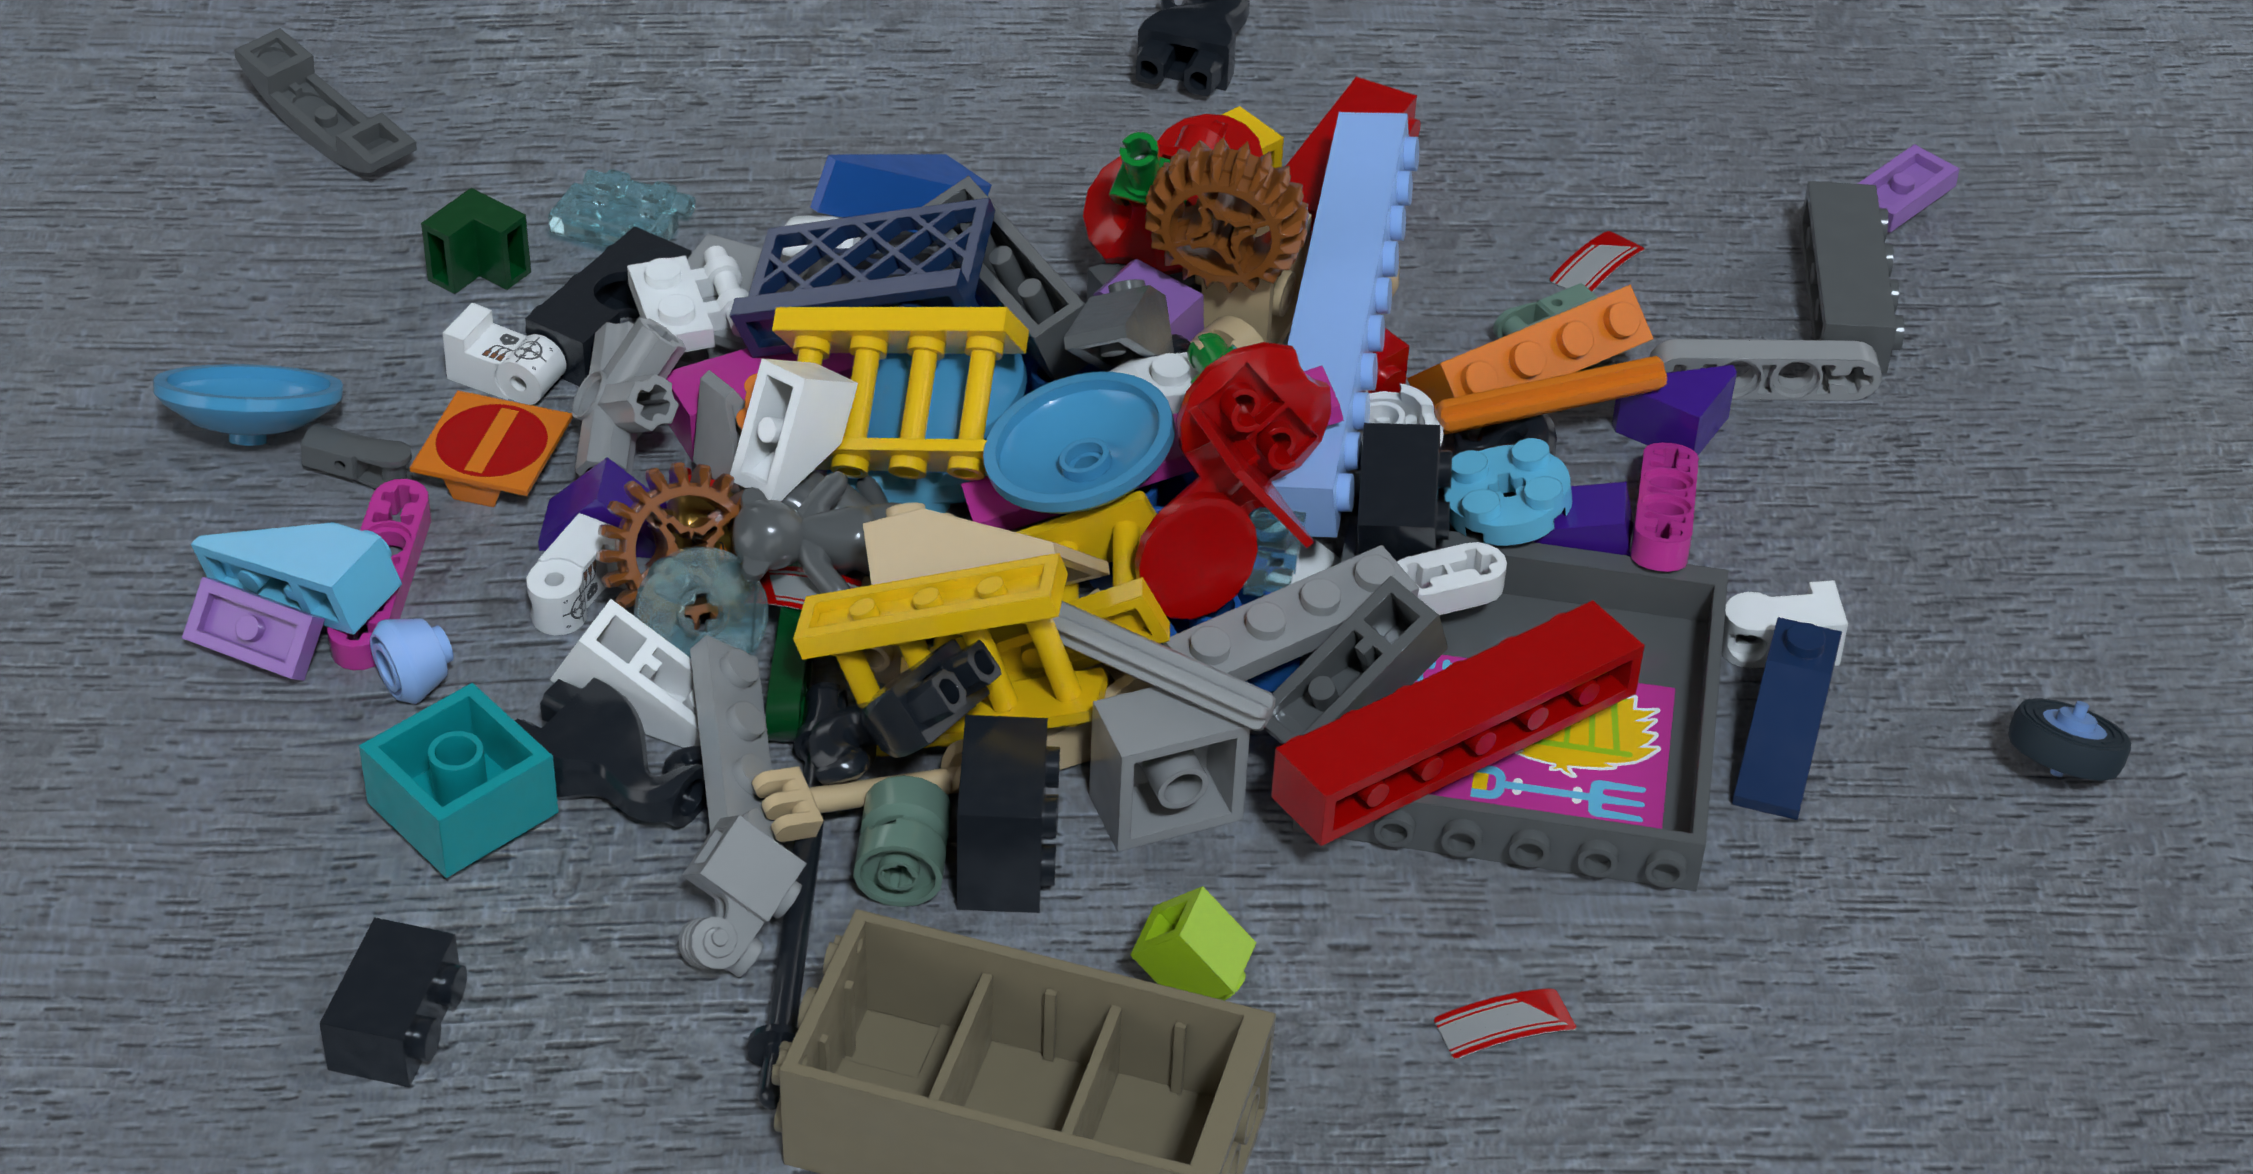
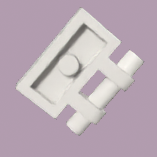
(674, 293)

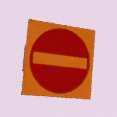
(490, 447)

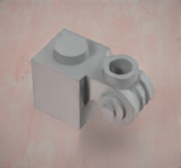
(750, 883)

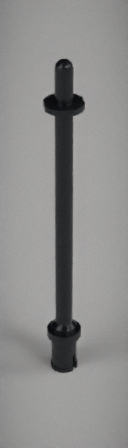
(794, 938)

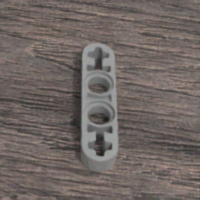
(1770, 356)

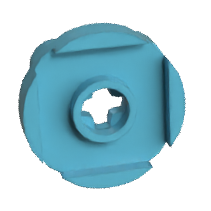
(1524, 468)

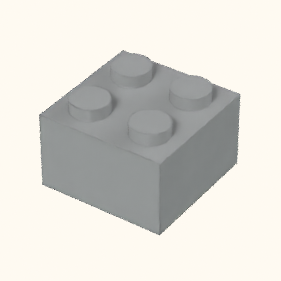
(1164, 767)

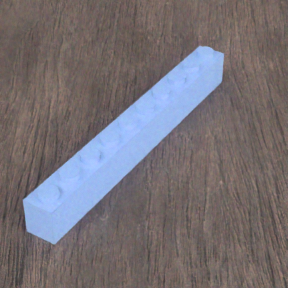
(1343, 296)

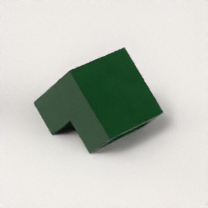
(475, 240)

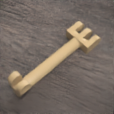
(799, 807)

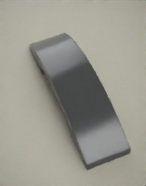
(316, 111)

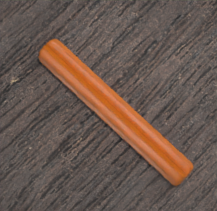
(1551, 394)

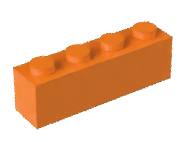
(1543, 349)

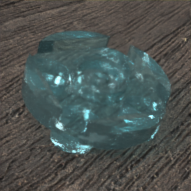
(694, 570)

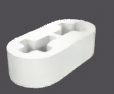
(1457, 576)

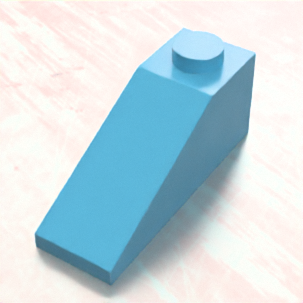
(310, 567)

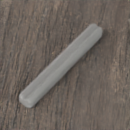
(1164, 668)

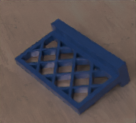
(921, 286)

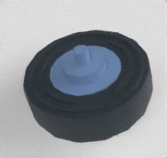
(2069, 739)

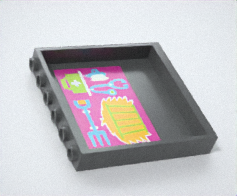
(1618, 789)

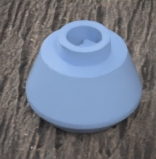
(410, 657)

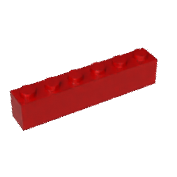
(1455, 722)

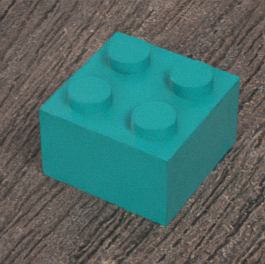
(459, 779)

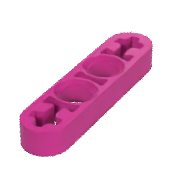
(1665, 507)
(408, 535)

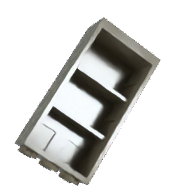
(1012, 1063)

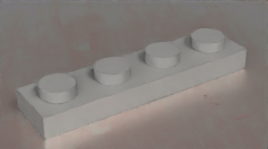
(1289, 619)
(731, 730)

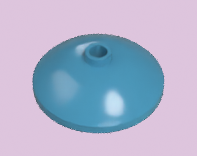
(947, 394)
(248, 398)
(1079, 442)

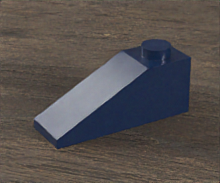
(1787, 718)

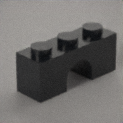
(596, 297)

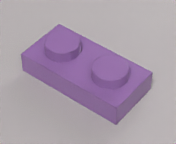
(1911, 183)
(253, 628)

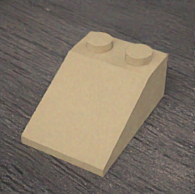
(927, 542)

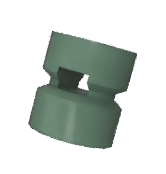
(903, 841)

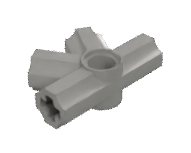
(625, 391)

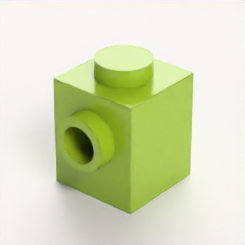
(1194, 946)

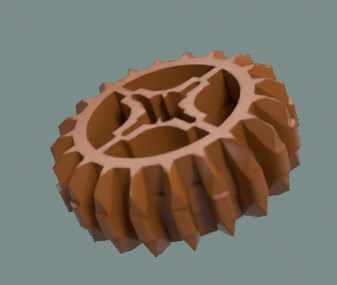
(1234, 200)
(662, 525)

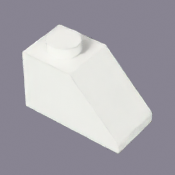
(791, 425)

